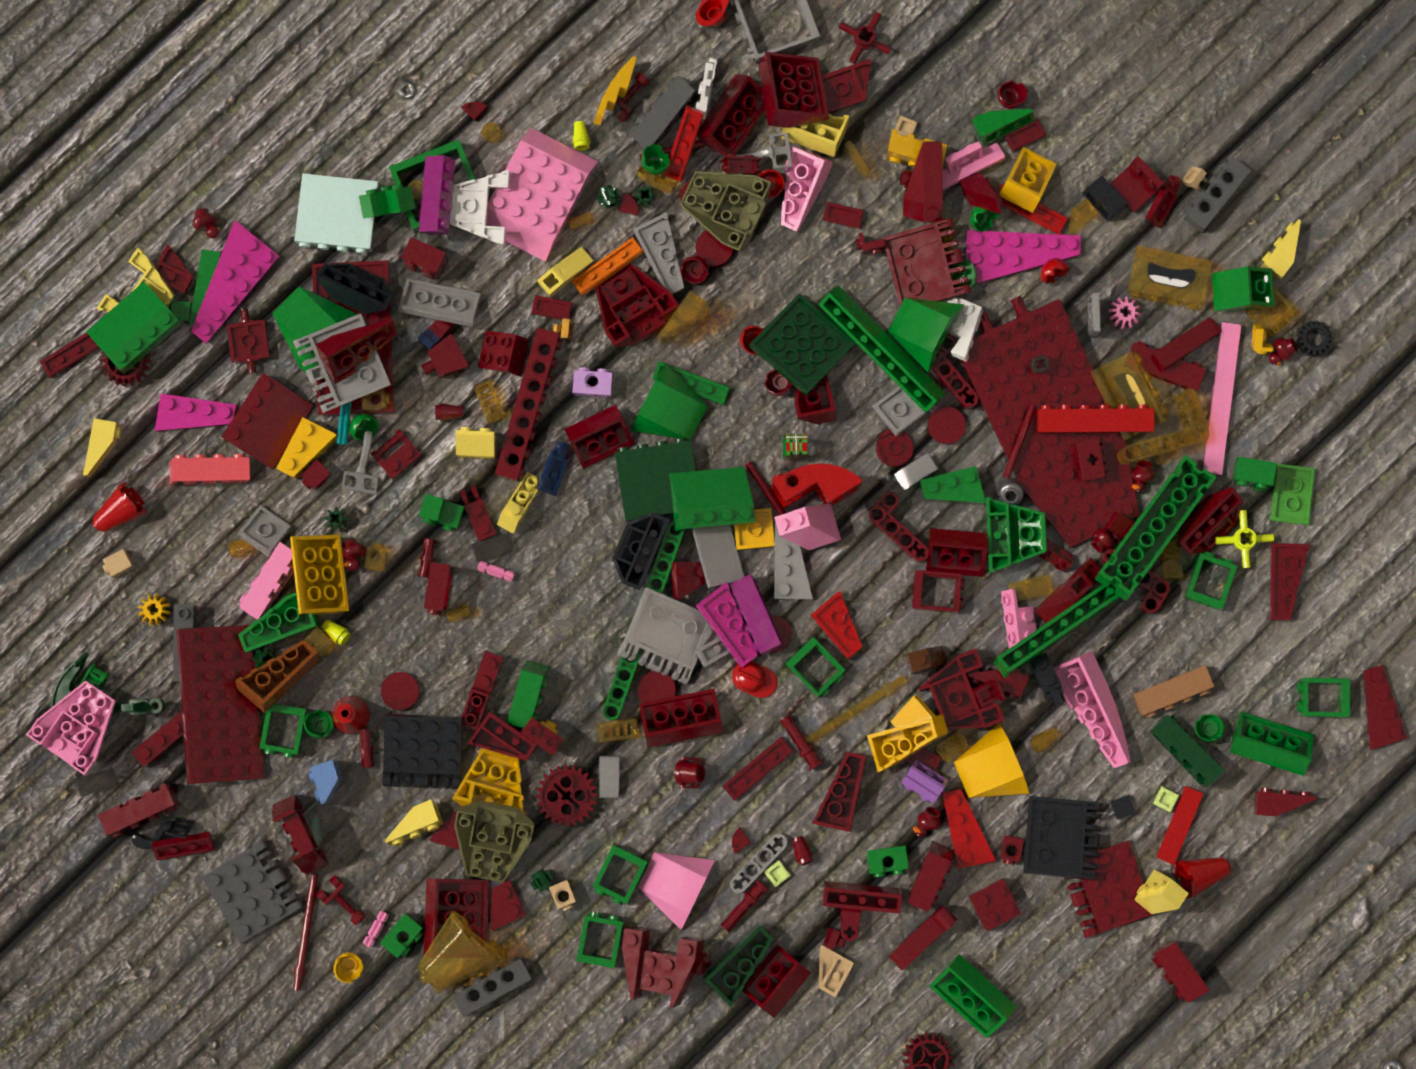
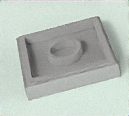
(1093, 309)
(898, 411)
(264, 530)

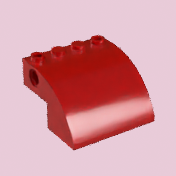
(828, 481)

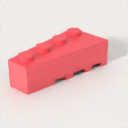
(209, 470)

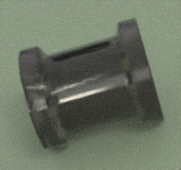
(1033, 364)

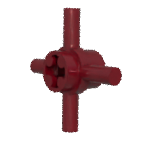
(862, 31)

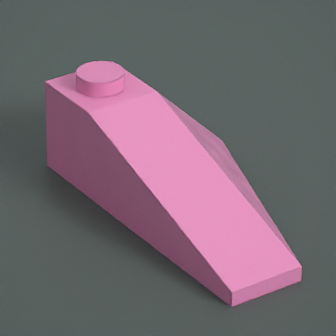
(802, 186)

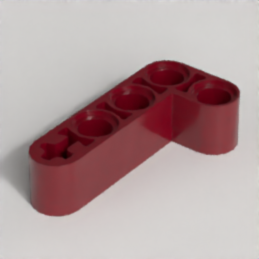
(953, 376)
(900, 531)
(1149, 587)
(922, 937)

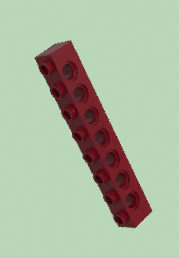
(541, 339)

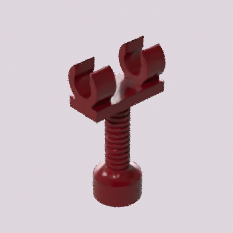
(640, 81)
(356, 915)

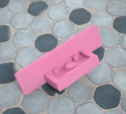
(969, 162)
(1018, 621)

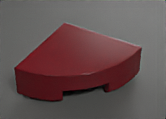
(474, 109)
(628, 205)
(739, 840)

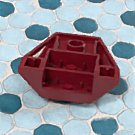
(633, 306)

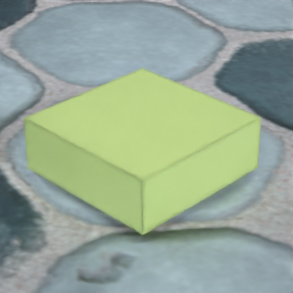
(1165, 799)
(777, 873)

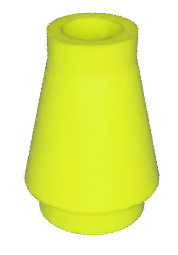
(580, 136)
(336, 632)

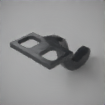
(146, 843)

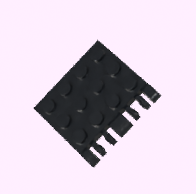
(422, 747)
(1058, 838)

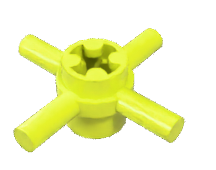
(1236, 538)

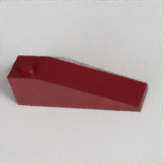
(925, 188)
(348, 349)

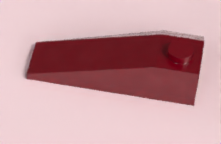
(817, 405)

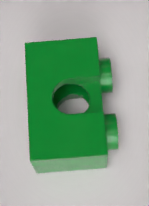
(876, 857)
(392, 941)

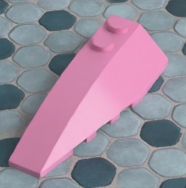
(1092, 700)

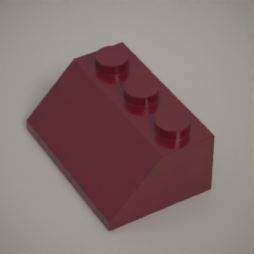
(599, 436)
(956, 552)
(1179, 972)
(775, 981)

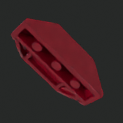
(1210, 519)

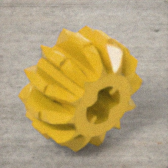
(148, 615)

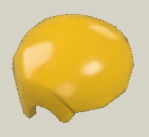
(348, 967)

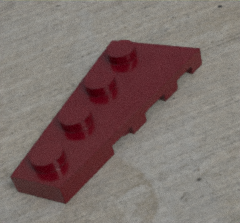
(1382, 714)

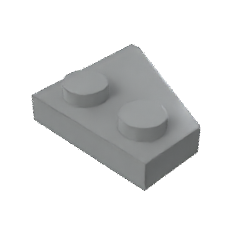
(710, 648)

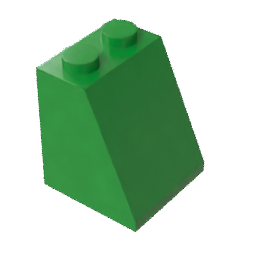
(1243, 289)

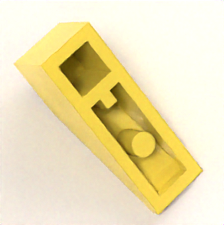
(102, 440)

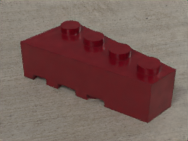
(842, 797)
(139, 809)

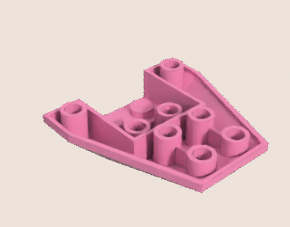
(75, 726)

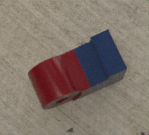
(435, 333)

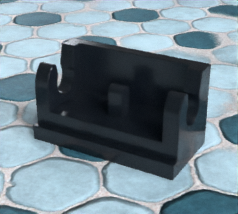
(1104, 198)

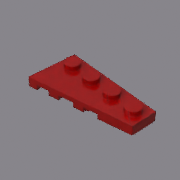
(966, 836)

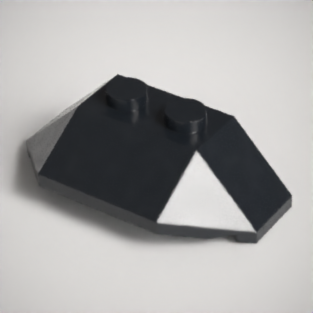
(355, 287)
(638, 548)

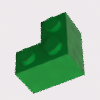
(387, 201)
(1254, 473)
(438, 511)

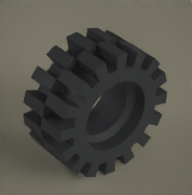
(1306, 346)

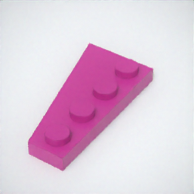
(186, 412)
(723, 617)

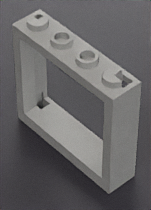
(747, 36)

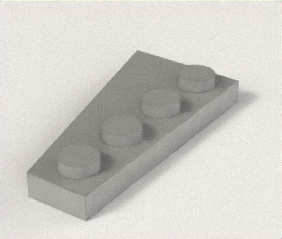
(660, 251)
(789, 571)

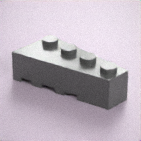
(664, 112)

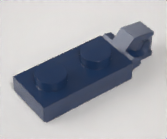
(554, 470)

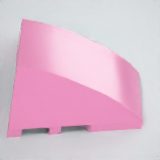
(674, 883)

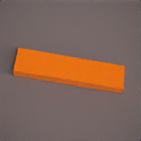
(607, 266)

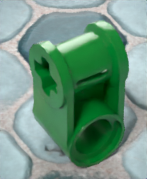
(95, 680)

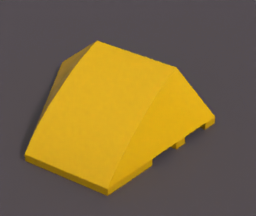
(991, 767)
(493, 780)

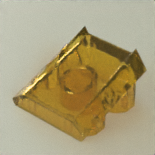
(1276, 317)

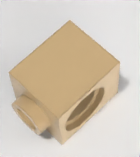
(118, 563)
(565, 885)

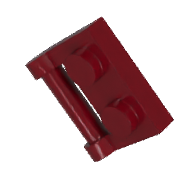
(399, 459)

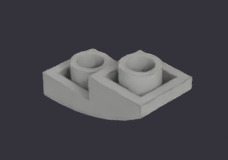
(916, 471)
(608, 776)

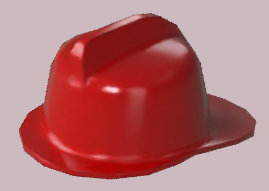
(712, 12)
(754, 680)

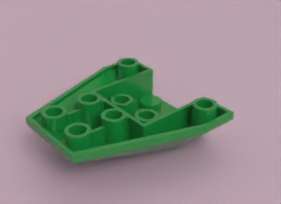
(303, 315)

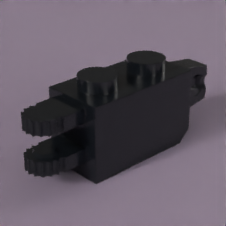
(1047, 679)

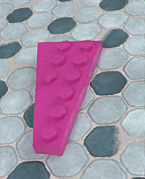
(1012, 252)
(236, 274)

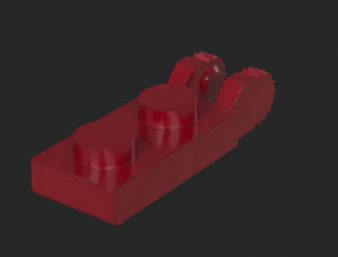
(478, 515)

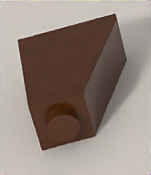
(925, 659)

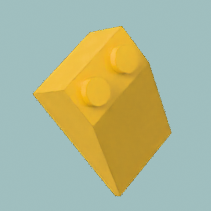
(1028, 179)

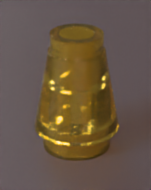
(239, 548)
(1043, 740)

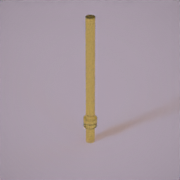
(887, 688)

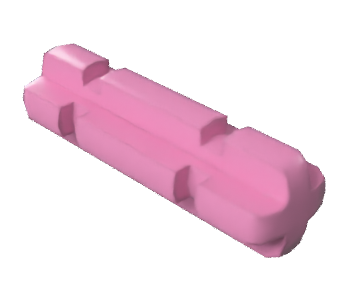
(496, 571)
(375, 929)

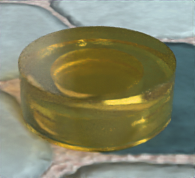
(491, 132)
(417, 187)

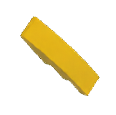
(617, 87)

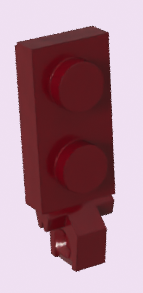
(1164, 201)

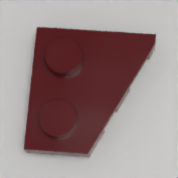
(505, 905)

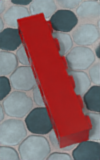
(1094, 420)

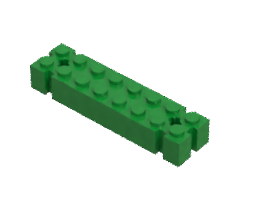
(1155, 528)

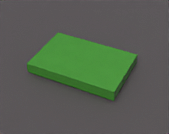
(1292, 494)

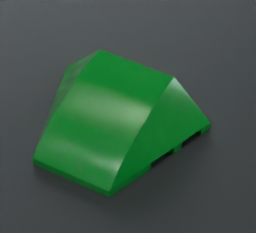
(922, 327)
(670, 408)
(1013, 534)

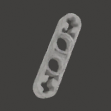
(755, 860)

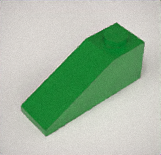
(1000, 123)

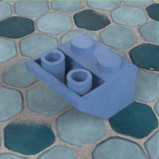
(327, 780)

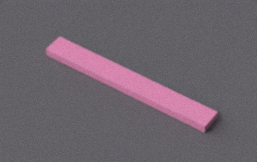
(1222, 398)

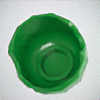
(655, 160)
(982, 219)
(361, 424)
(318, 724)
(1209, 728)

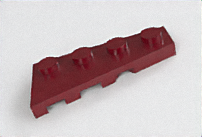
(1285, 576)

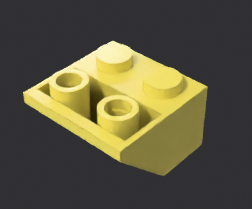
(476, 443)

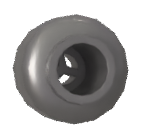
(1012, 491)

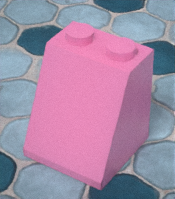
(809, 526)

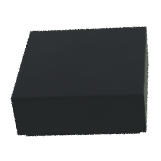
(1122, 807)

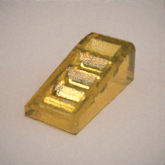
(489, 413)
(600, 730)

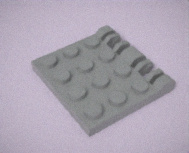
(367, 378)
(667, 632)

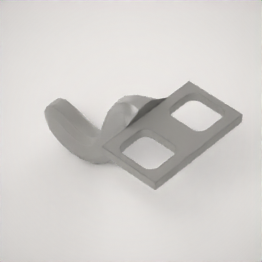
(771, 151)
(361, 474)

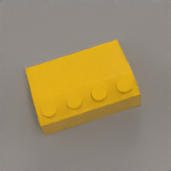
(319, 574)

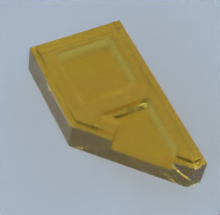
(1080, 215)

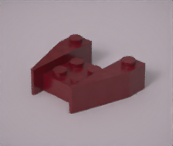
(955, 697)
(310, 855)
(657, 969)

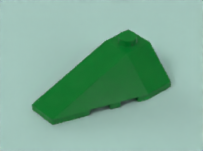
(278, 624)

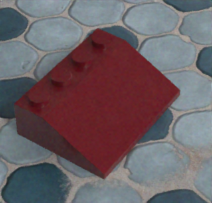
(792, 90)
(267, 421)
(463, 896)

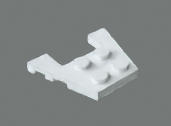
(706, 86)
(471, 206)
(964, 327)

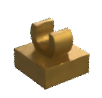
(565, 329)

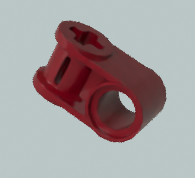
(851, 919)

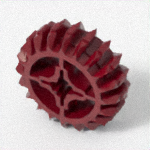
(114, 374)
(918, 1063)

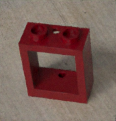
(438, 588)
(917, 591)

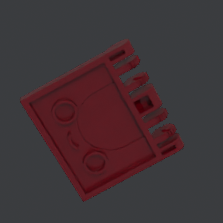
(923, 266)
(1114, 891)

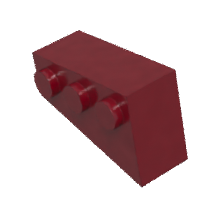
(502, 738)
(931, 877)

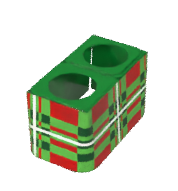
(794, 446)

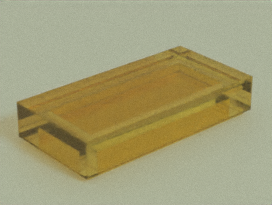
(856, 159)

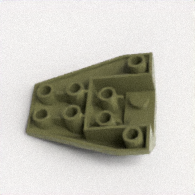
(727, 205)
(491, 838)

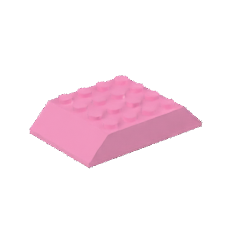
(541, 193)

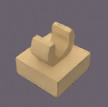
(1194, 177)

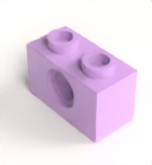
(602, 389)

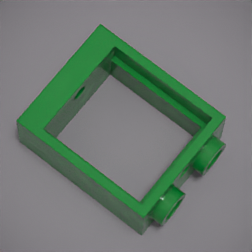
(1203, 599)
(805, 650)
(1344, 697)
(269, 749)
(617, 898)
(596, 960)

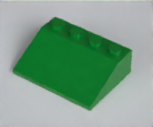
(133, 327)
(711, 498)

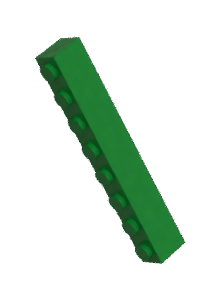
(881, 348)
(1056, 630)

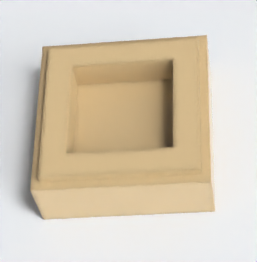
(905, 126)

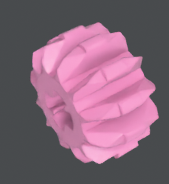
(1130, 318)

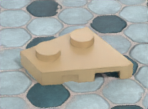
(832, 970)

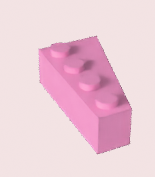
(269, 583)

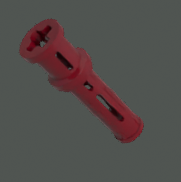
(806, 750)
(751, 898)

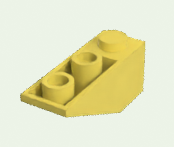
(1284, 254)
(564, 272)
(519, 503)
(418, 820)

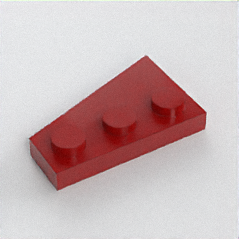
(837, 625)

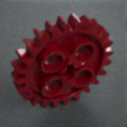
(554, 809)

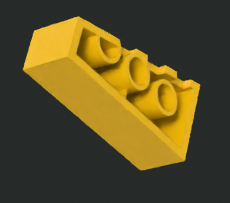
(900, 742)

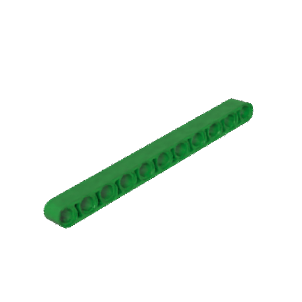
(631, 667)

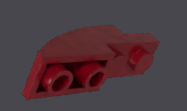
(1069, 592)
(481, 690)

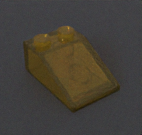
(687, 316)

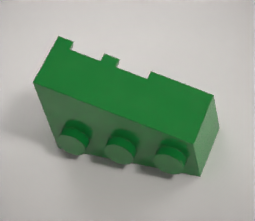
(954, 487)
(528, 693)

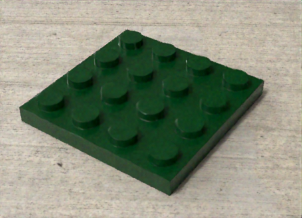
(802, 344)

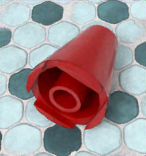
(121, 507)
(357, 718)
(1200, 874)

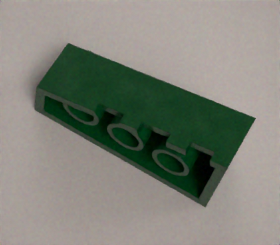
(1186, 751)
(738, 964)

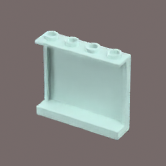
(333, 215)

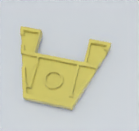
(150, 277)

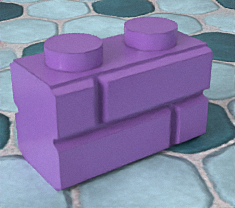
(924, 781)

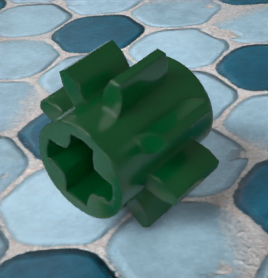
(608, 196)
(645, 201)
(330, 518)
(258, 657)
(541, 880)

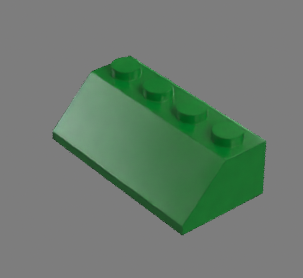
(1272, 743)
(973, 996)

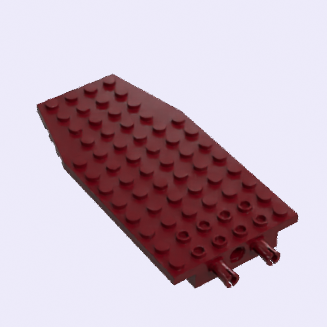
(1047, 461)

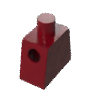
(445, 358)

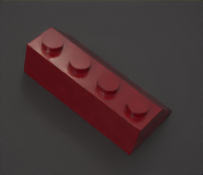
(733, 115)
(681, 718)

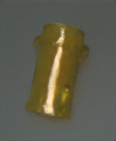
(580, 220)
(458, 613)

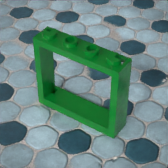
(419, 161)

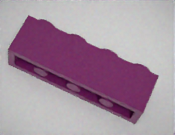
(437, 195)
(756, 614)

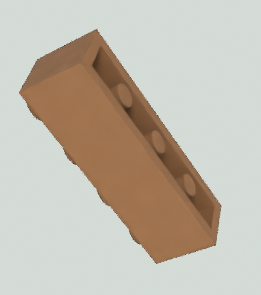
(1173, 690)

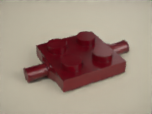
(248, 341)

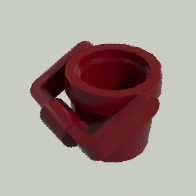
(689, 772)

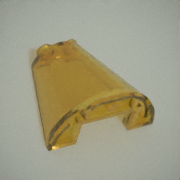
(457, 955)

